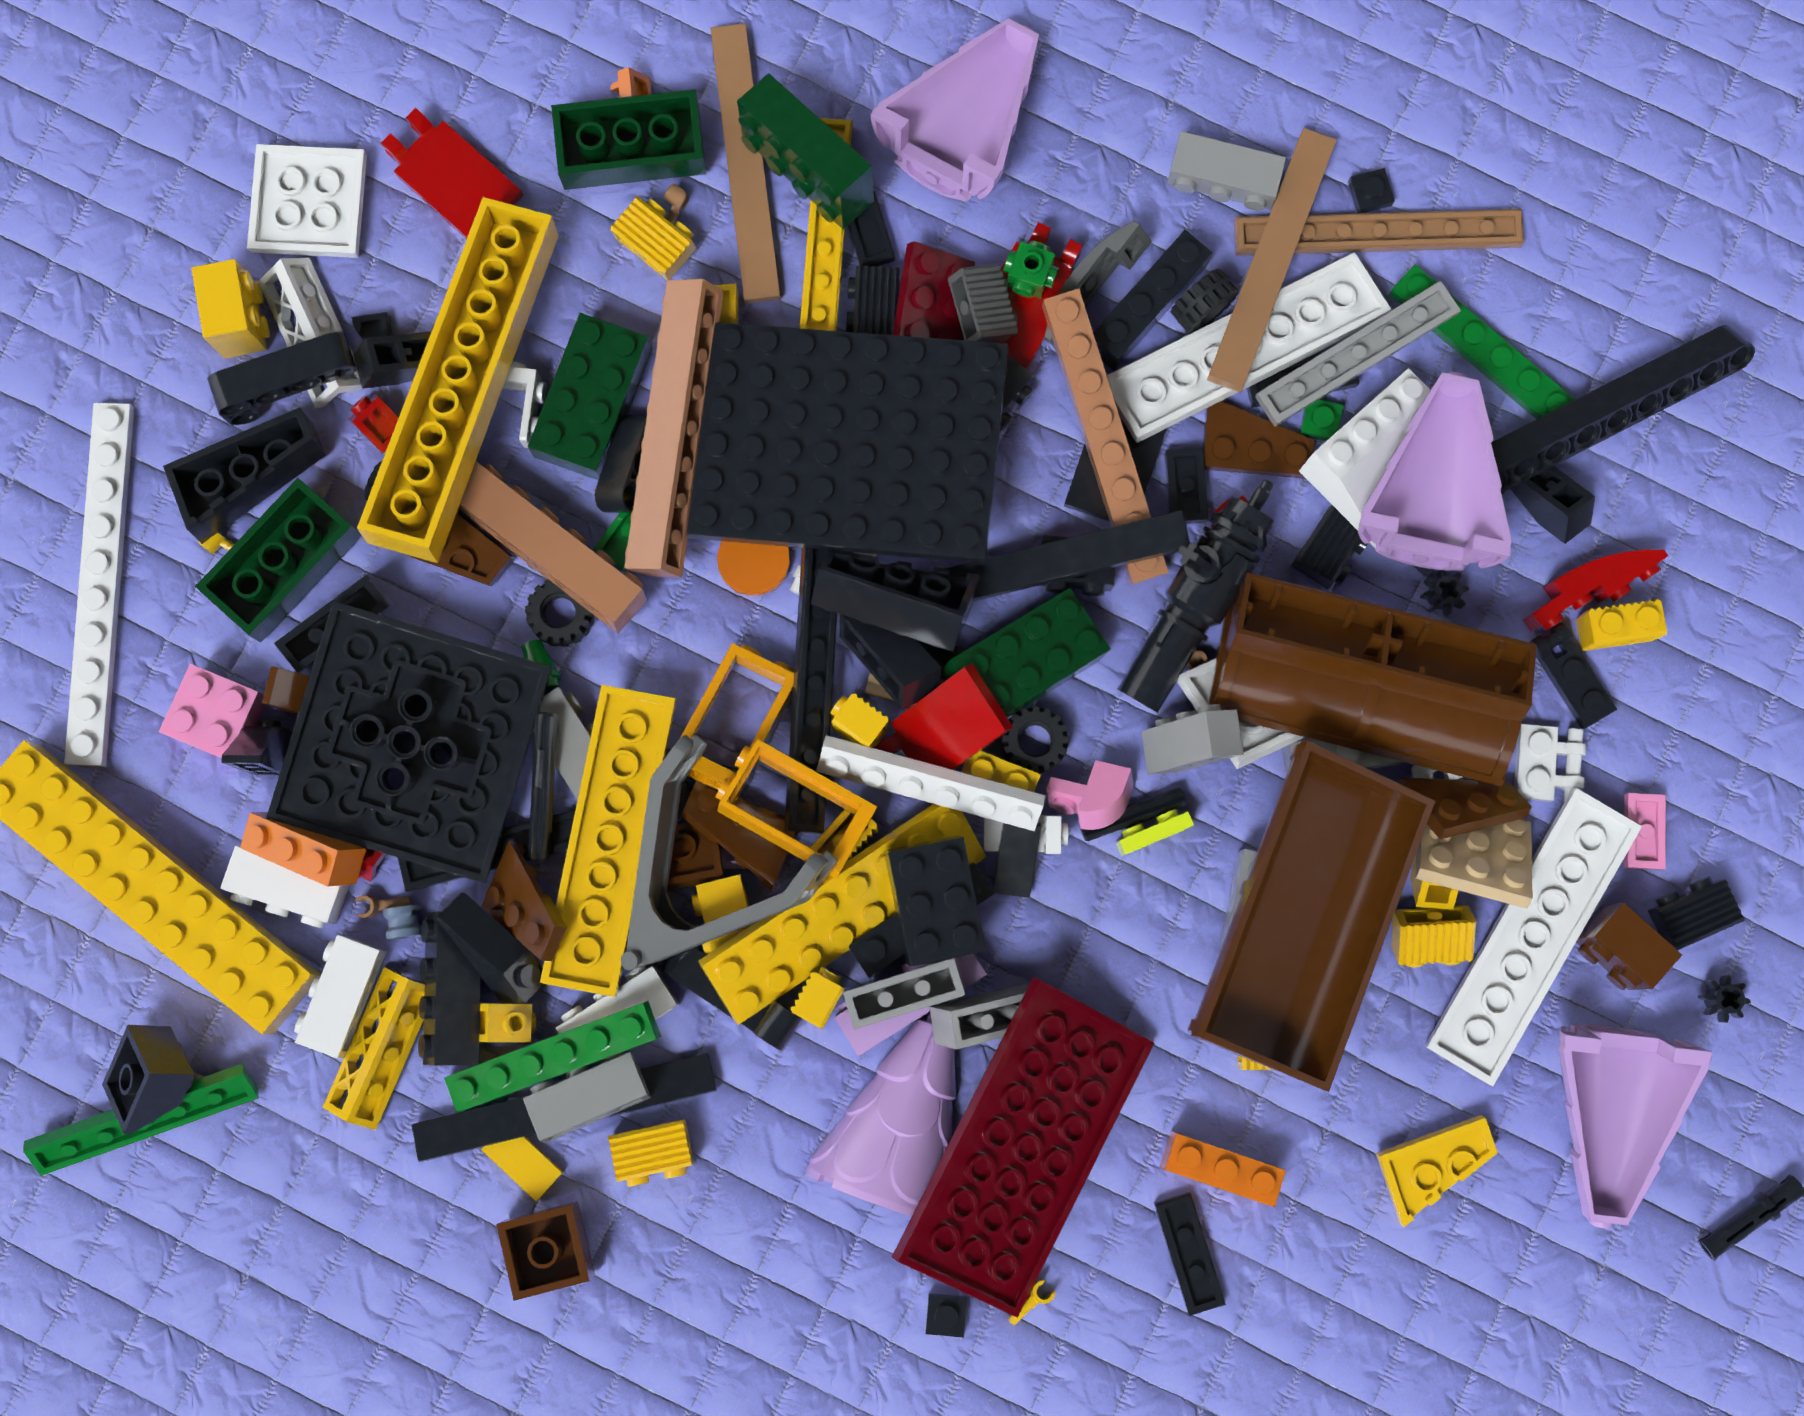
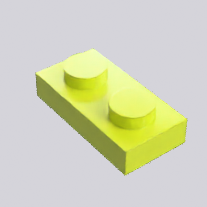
(1168, 825)

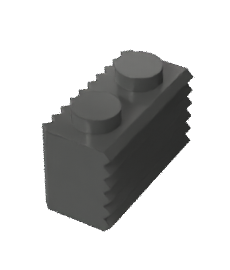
(983, 304)

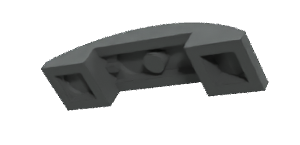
(1092, 272)

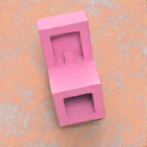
(1099, 801)

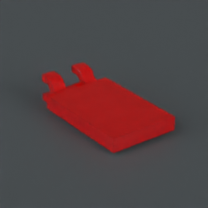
(448, 172)
(1029, 311)
(949, 722)

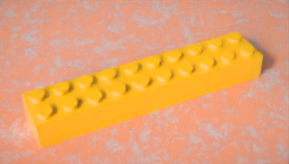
(459, 380)
(151, 889)

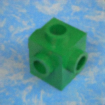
(1031, 281)

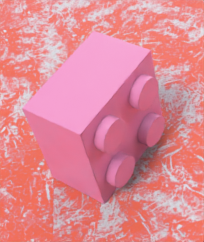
(211, 711)

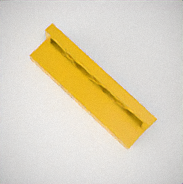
(382, 1052)

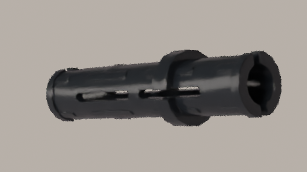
(1753, 1216)

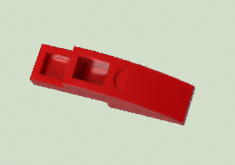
(1597, 580)

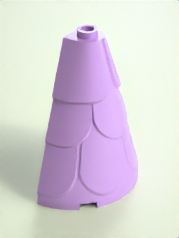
(961, 113)
(1442, 486)
(1623, 1111)
(894, 1127)

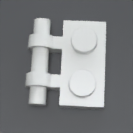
(1536, 762)

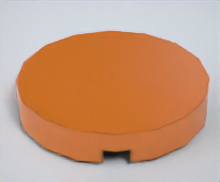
(753, 567)

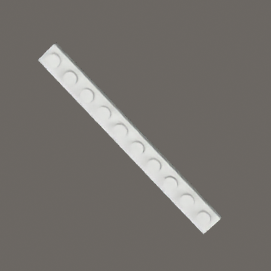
(99, 585)

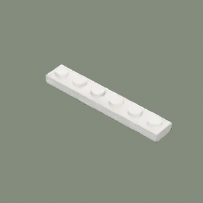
(930, 783)

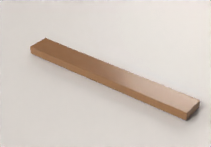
(744, 169)
(1394, 232)
(1271, 260)

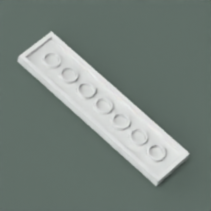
(1303, 321)
(1533, 943)

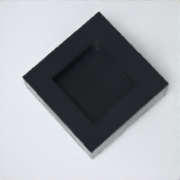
(1371, 191)
(946, 1315)

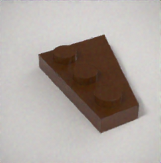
(1251, 444)
(472, 553)
(1468, 804)
(747, 847)
(694, 858)
(521, 905)

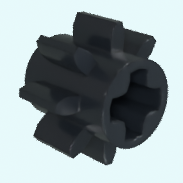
(1453, 595)
(1714, 997)

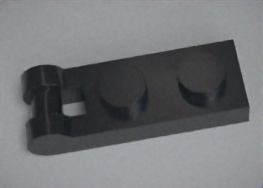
(1573, 677)

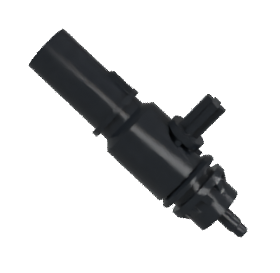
(1199, 596)

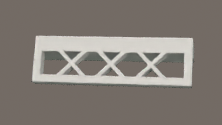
(313, 314)

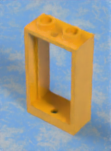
(748, 657)
(807, 777)

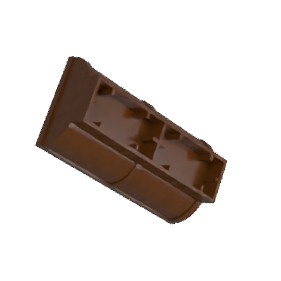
(1373, 678)
(1312, 916)

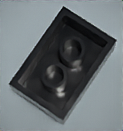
(934, 900)

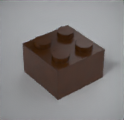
(1626, 948)
(545, 1250)

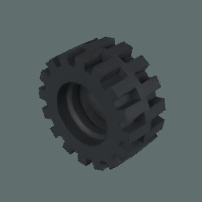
(1204, 301)
(554, 635)
(1047, 720)

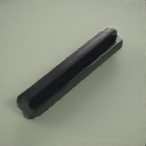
(1141, 812)

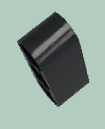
(618, 476)

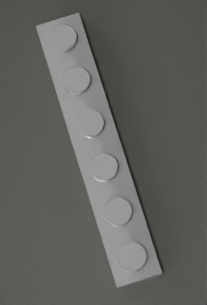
(1357, 353)

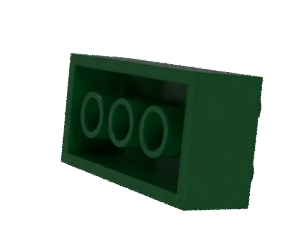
(628, 139)
(805, 151)
(589, 395)
(278, 560)
(1035, 653)

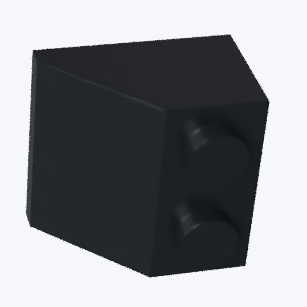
(146, 1076)

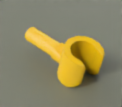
(216, 542)
(1032, 1301)

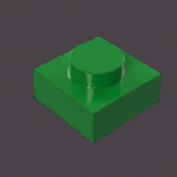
(1321, 420)

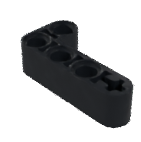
(280, 374)
(772, 1023)

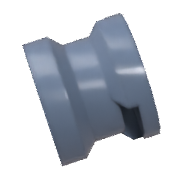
(402, 922)

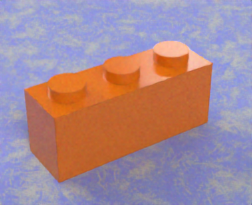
(303, 851)
(1222, 1169)

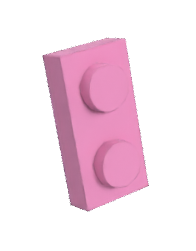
(1650, 844)

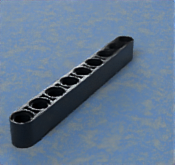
(1620, 404)

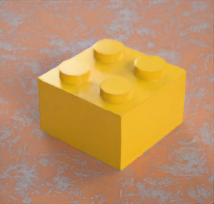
(230, 308)

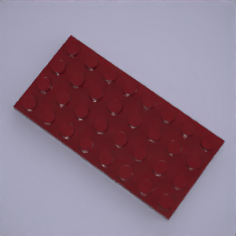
(1023, 1149)

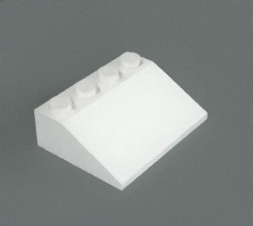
(1357, 455)

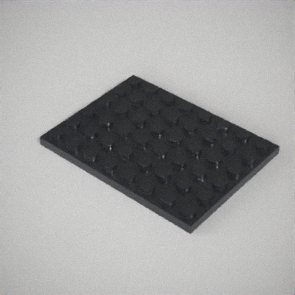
(849, 442)

